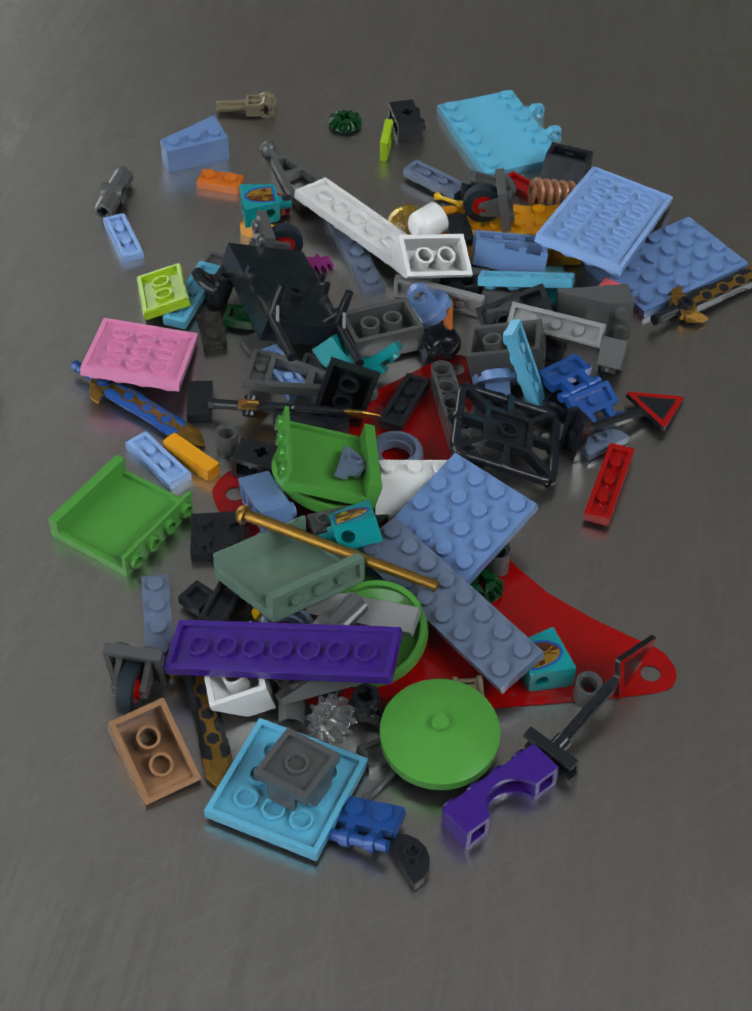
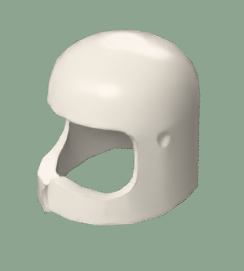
(428, 220)

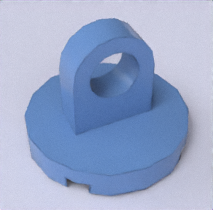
(431, 305)
(496, 380)

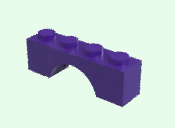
(526, 774)

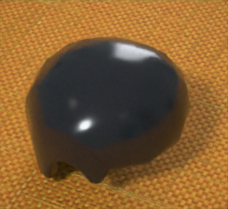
(441, 342)

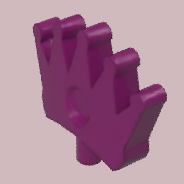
(320, 263)

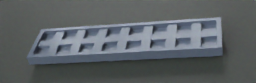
(458, 610)

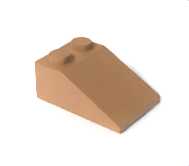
(153, 751)

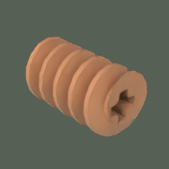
(549, 190)

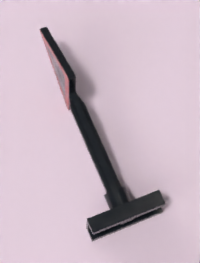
(580, 426)
(555, 749)

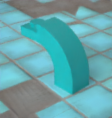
(334, 348)

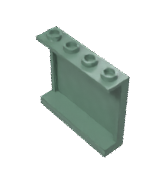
(283, 573)

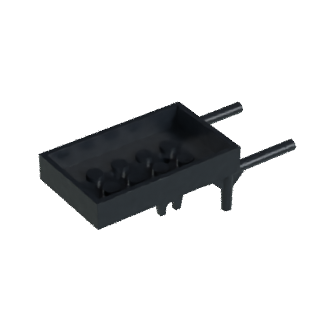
(287, 298)

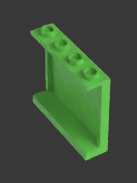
(311, 457)
(119, 517)

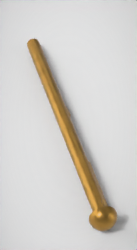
(245, 514)

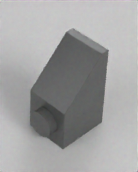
(612, 354)

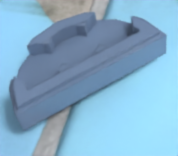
(599, 442)
(350, 464)

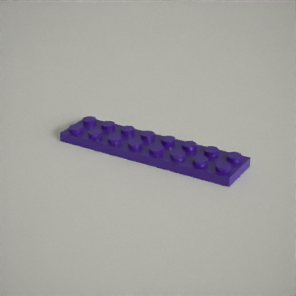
(285, 651)

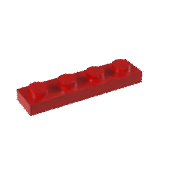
(608, 484)

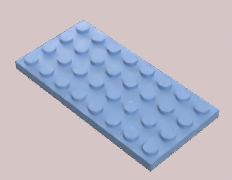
(604, 220)

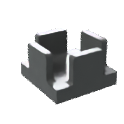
(297, 770)

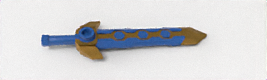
(142, 407)

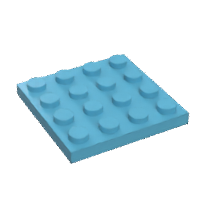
(245, 805)

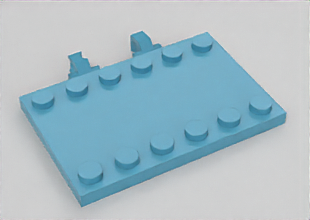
(500, 132)

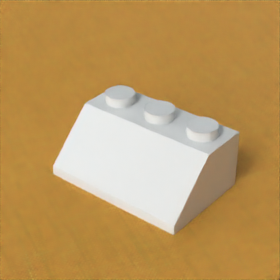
(431, 256)
(402, 481)
(239, 695)

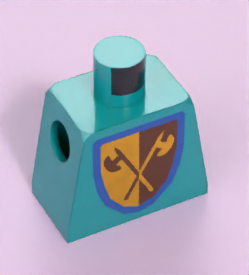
(262, 197)
(353, 526)
(555, 668)

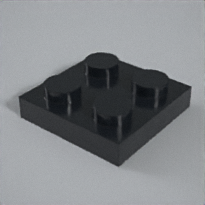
(213, 533)

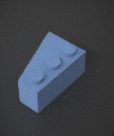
(195, 146)
(508, 252)
(266, 497)

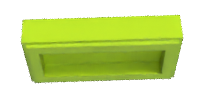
(386, 139)

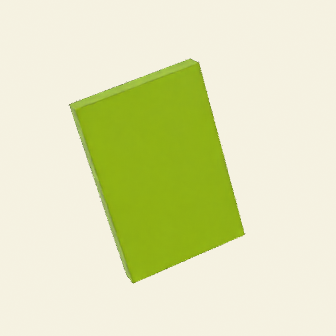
(163, 291)

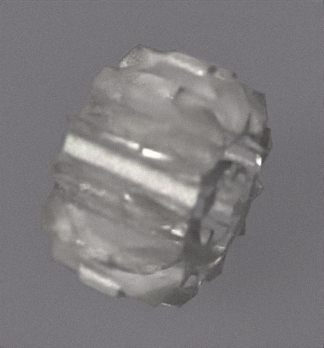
(331, 719)

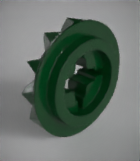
(350, 121)
(493, 584)

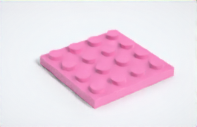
(139, 354)

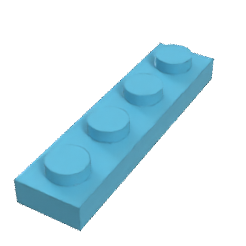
(517, 279)
(182, 317)
(524, 363)

